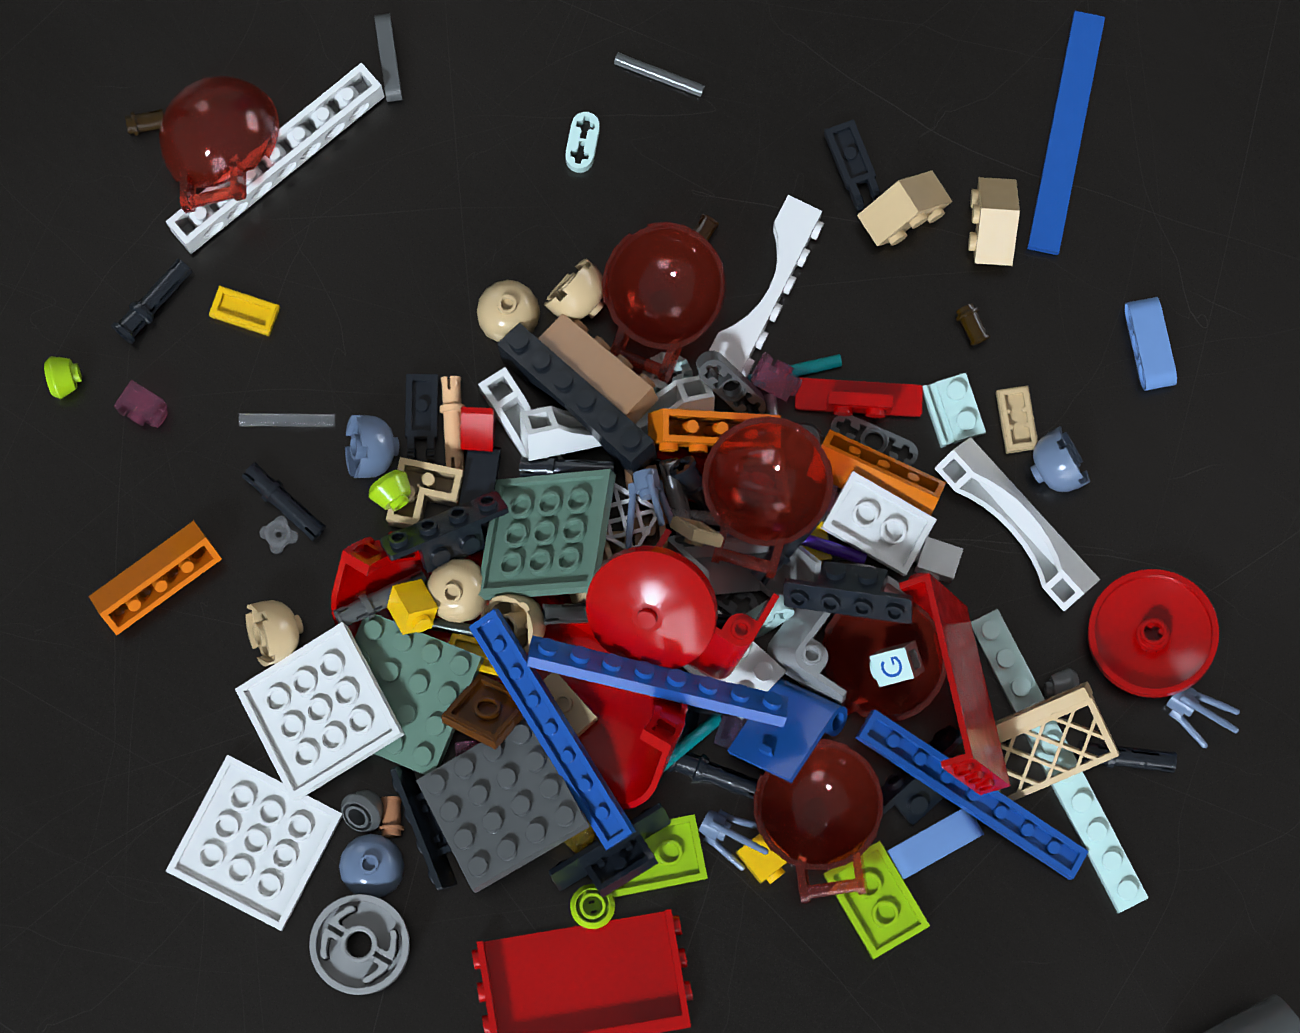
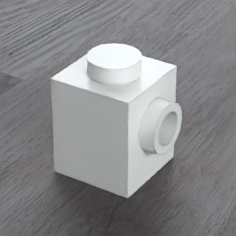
(938, 559)

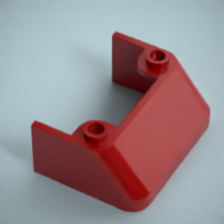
(731, 641)

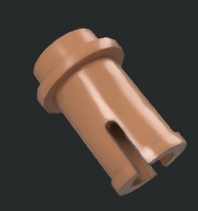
(391, 817)

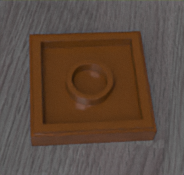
(484, 712)

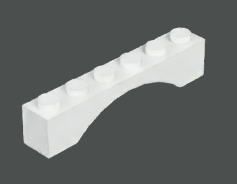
(792, 232)
(508, 401)
(557, 432)
(1057, 564)

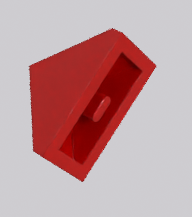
(477, 428)

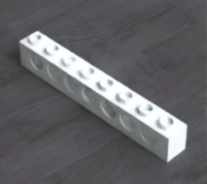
(295, 144)

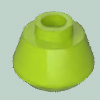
(61, 376)
(391, 490)
(582, 909)

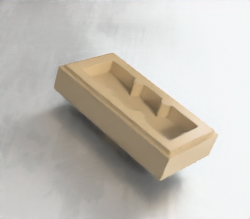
(1016, 419)
(696, 532)
(572, 706)

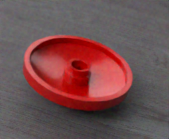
(652, 607)
(1153, 633)

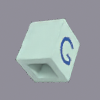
(896, 663)

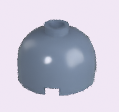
(370, 446)
(1058, 462)
(371, 865)

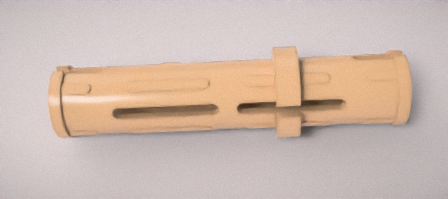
(452, 421)

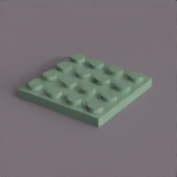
(550, 536)
(420, 683)

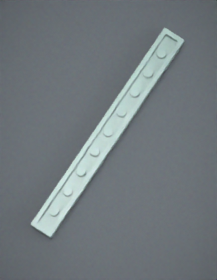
(1073, 792)

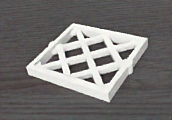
(644, 530)

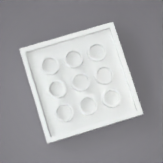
(319, 711)
(254, 843)

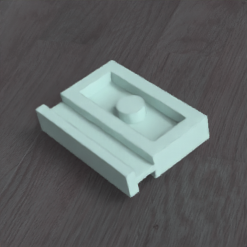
(953, 410)

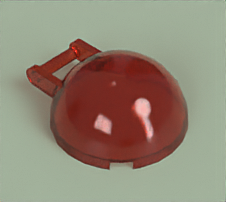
(215, 136)
(662, 292)
(766, 487)
(854, 639)
(822, 816)

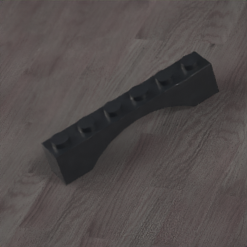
(607, 424)

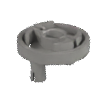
(349, 972)

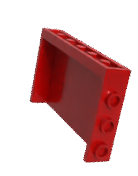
(983, 763)
(587, 979)

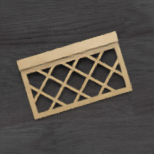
(1042, 713)

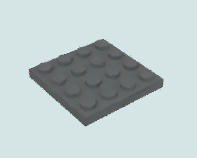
(501, 806)

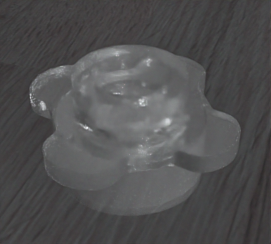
(279, 525)

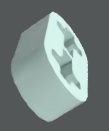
(589, 143)
(777, 616)

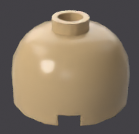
(578, 293)
(505, 306)
(456, 590)
(521, 614)
(273, 630)

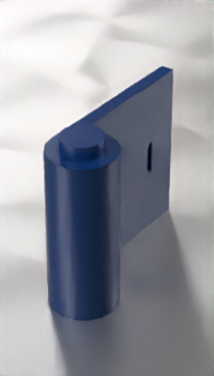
(806, 722)

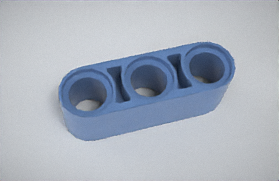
(1150, 343)
(934, 843)

